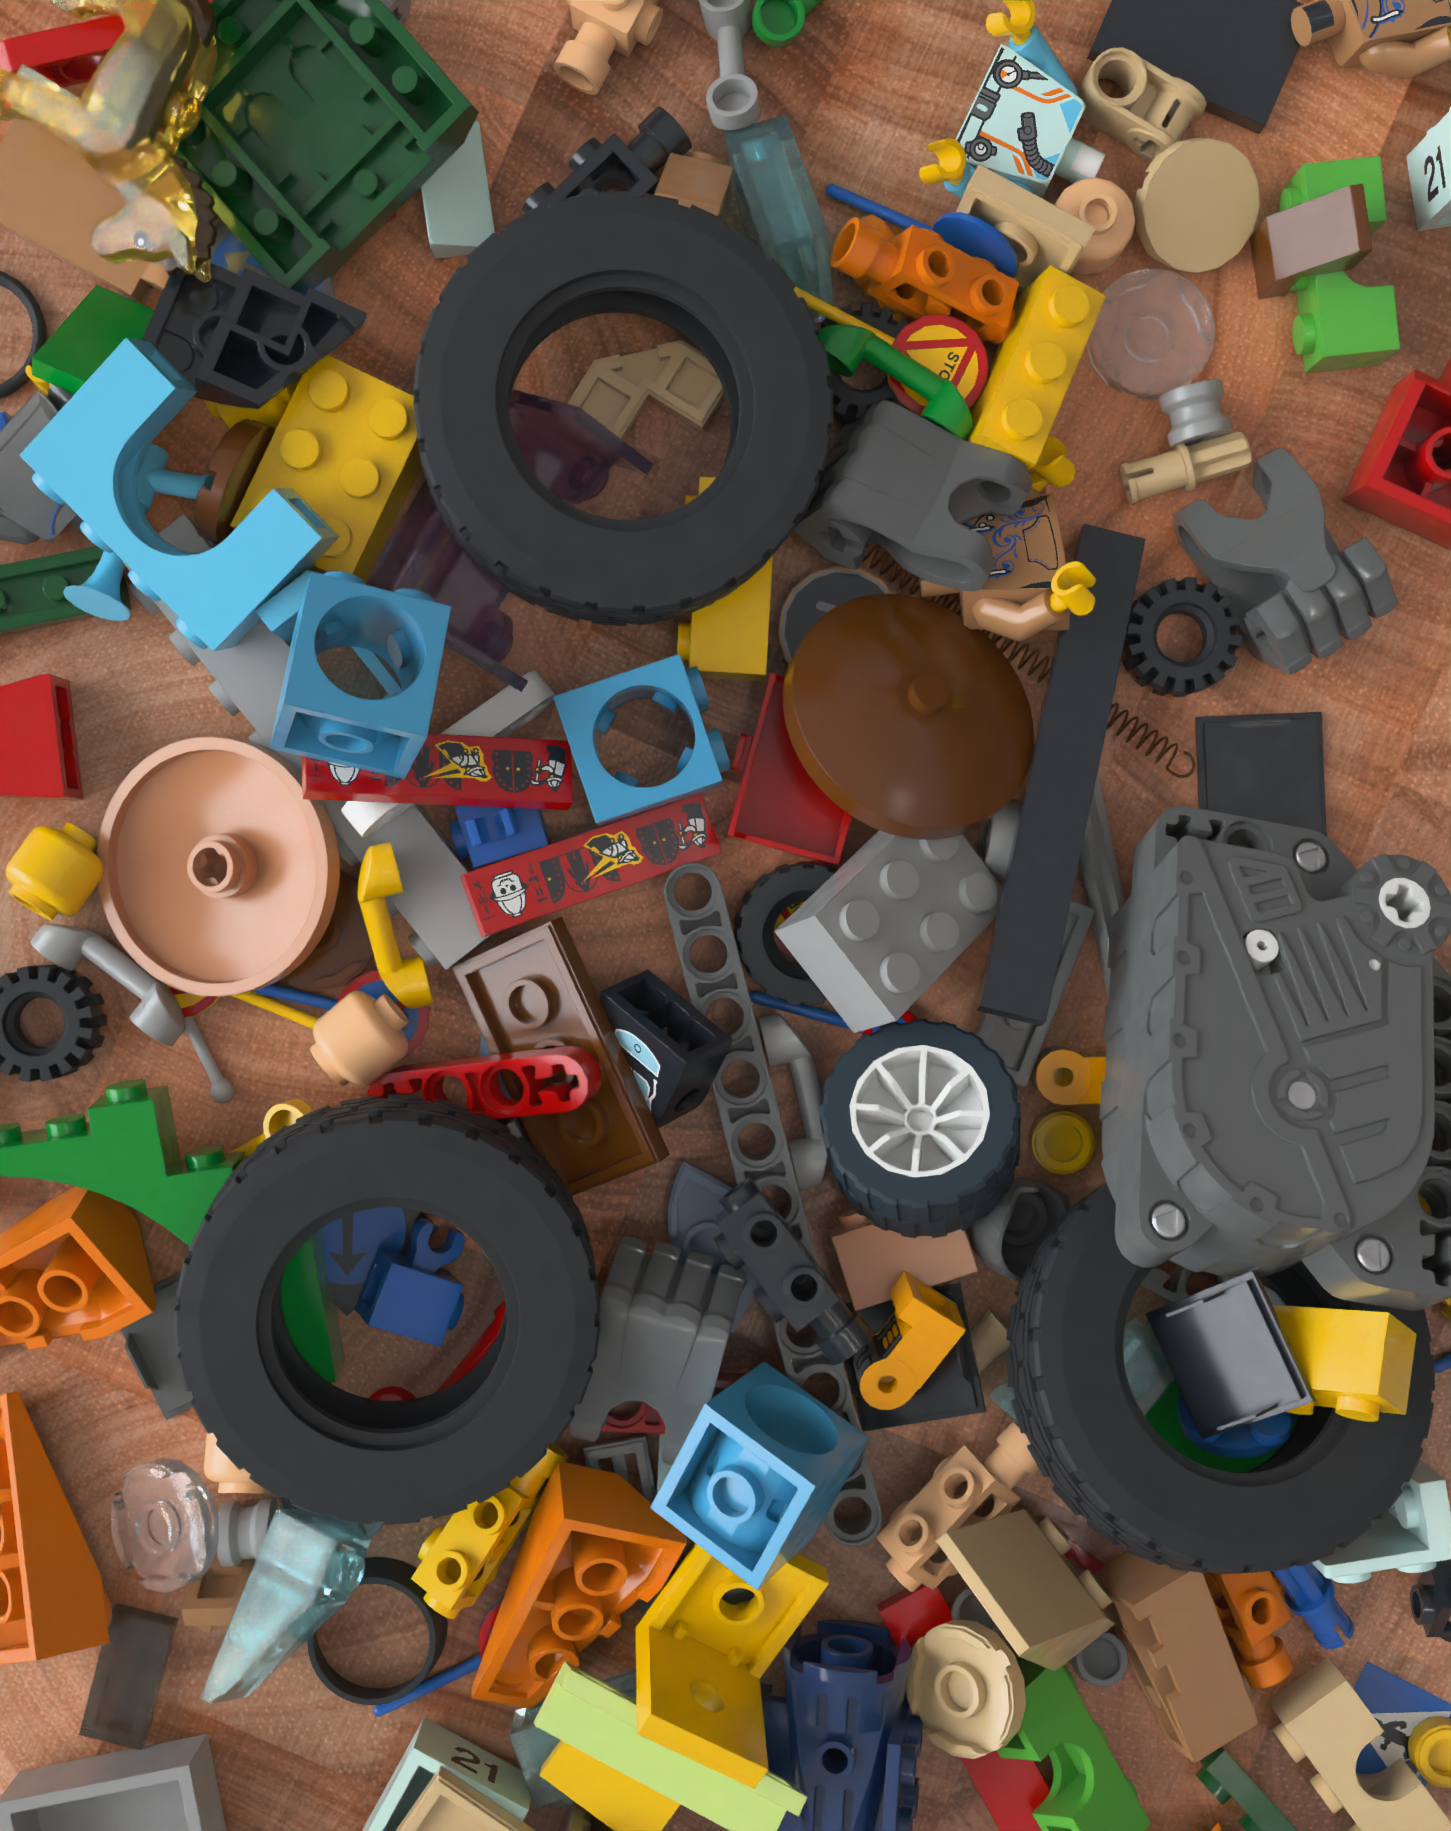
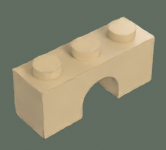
(1331, 1727)

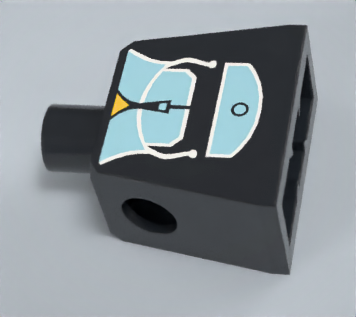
(665, 1043)

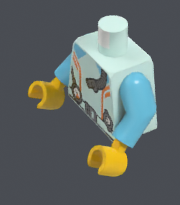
(1019, 116)

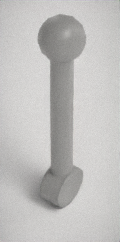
(222, 1089)

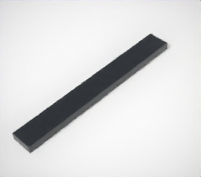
(1060, 785)

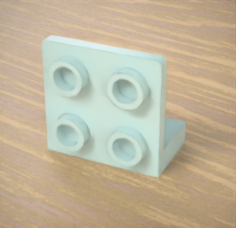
(1407, 1538)

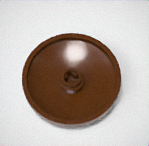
(908, 717)

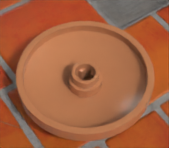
(217, 866)

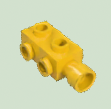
(479, 1539)

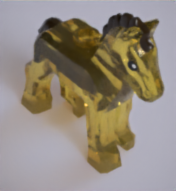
(132, 124)

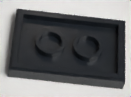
(1222, 47)

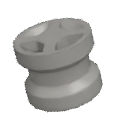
(1195, 413)
(243, 1530)

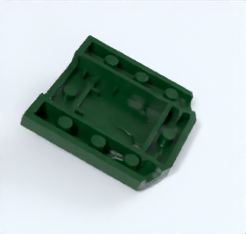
(319, 128)

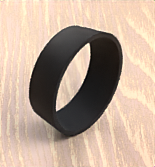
(398, 1576)

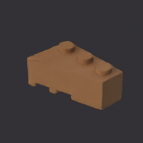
(1178, 1653)

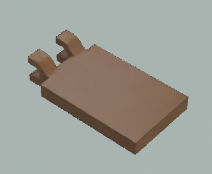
(57, 202)

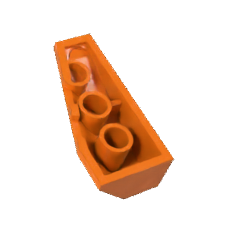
(73, 1271)
(578, 1570)
(47, 1574)

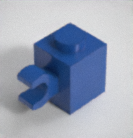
(497, 833)
(413, 1292)

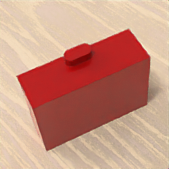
(777, 797)

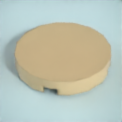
(1197, 205)
(966, 1688)

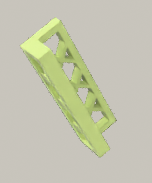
(604, 1725)

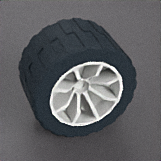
(921, 1128)

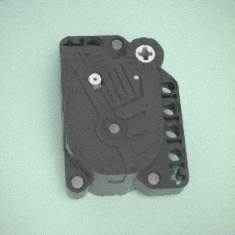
(1280, 1060)

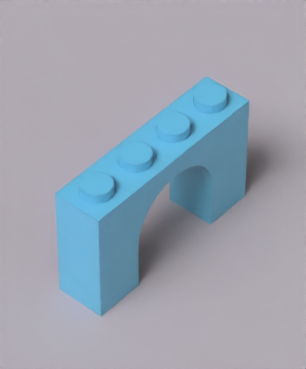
(92, 464)

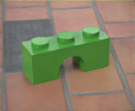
(1338, 319)
(1087, 1781)

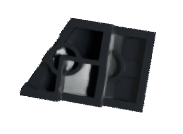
(245, 333)

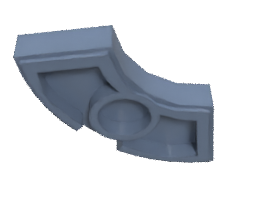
(693, 1223)

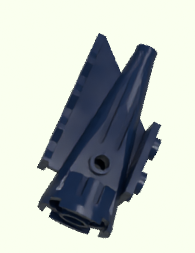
(845, 1729)

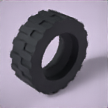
(756, 931)

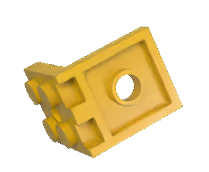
(706, 1659)

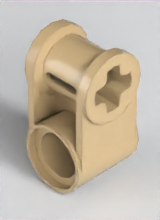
(1146, 101)

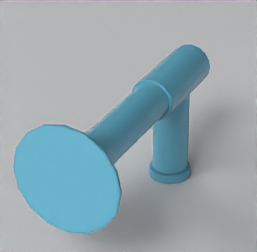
(102, 589)

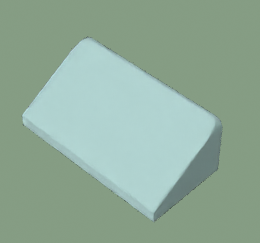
(459, 201)

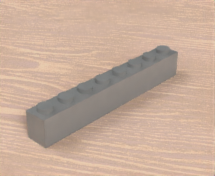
(428, 864)

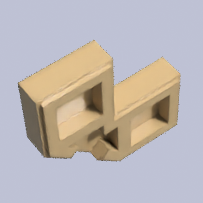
(669, 375)

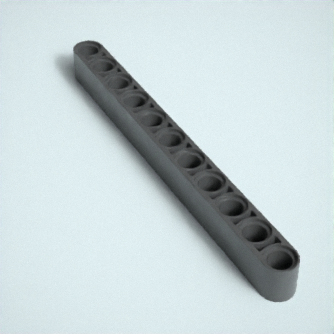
(774, 1167)

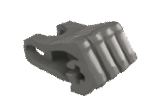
(909, 490)
(1286, 569)
(659, 1338)

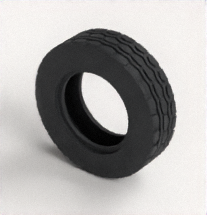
(651, 263)
(364, 1453)
(1139, 1488)

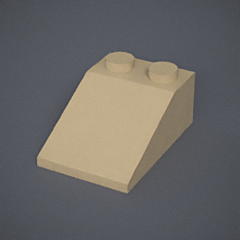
(1030, 1586)

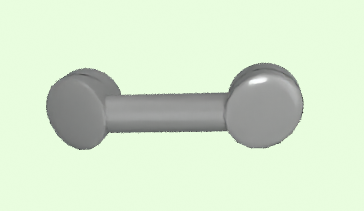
(734, 96)
(159, 1010)
(786, 1046)

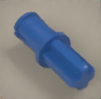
(1313, 1598)

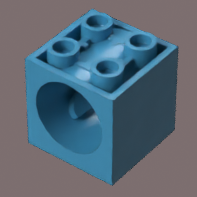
(590, 712)
(347, 730)
(759, 1473)

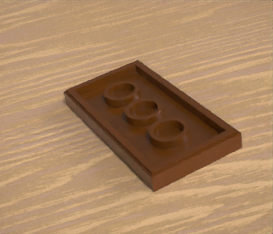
(541, 997)

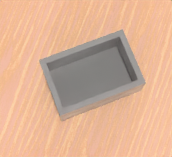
(891, 924)
(125, 1790)

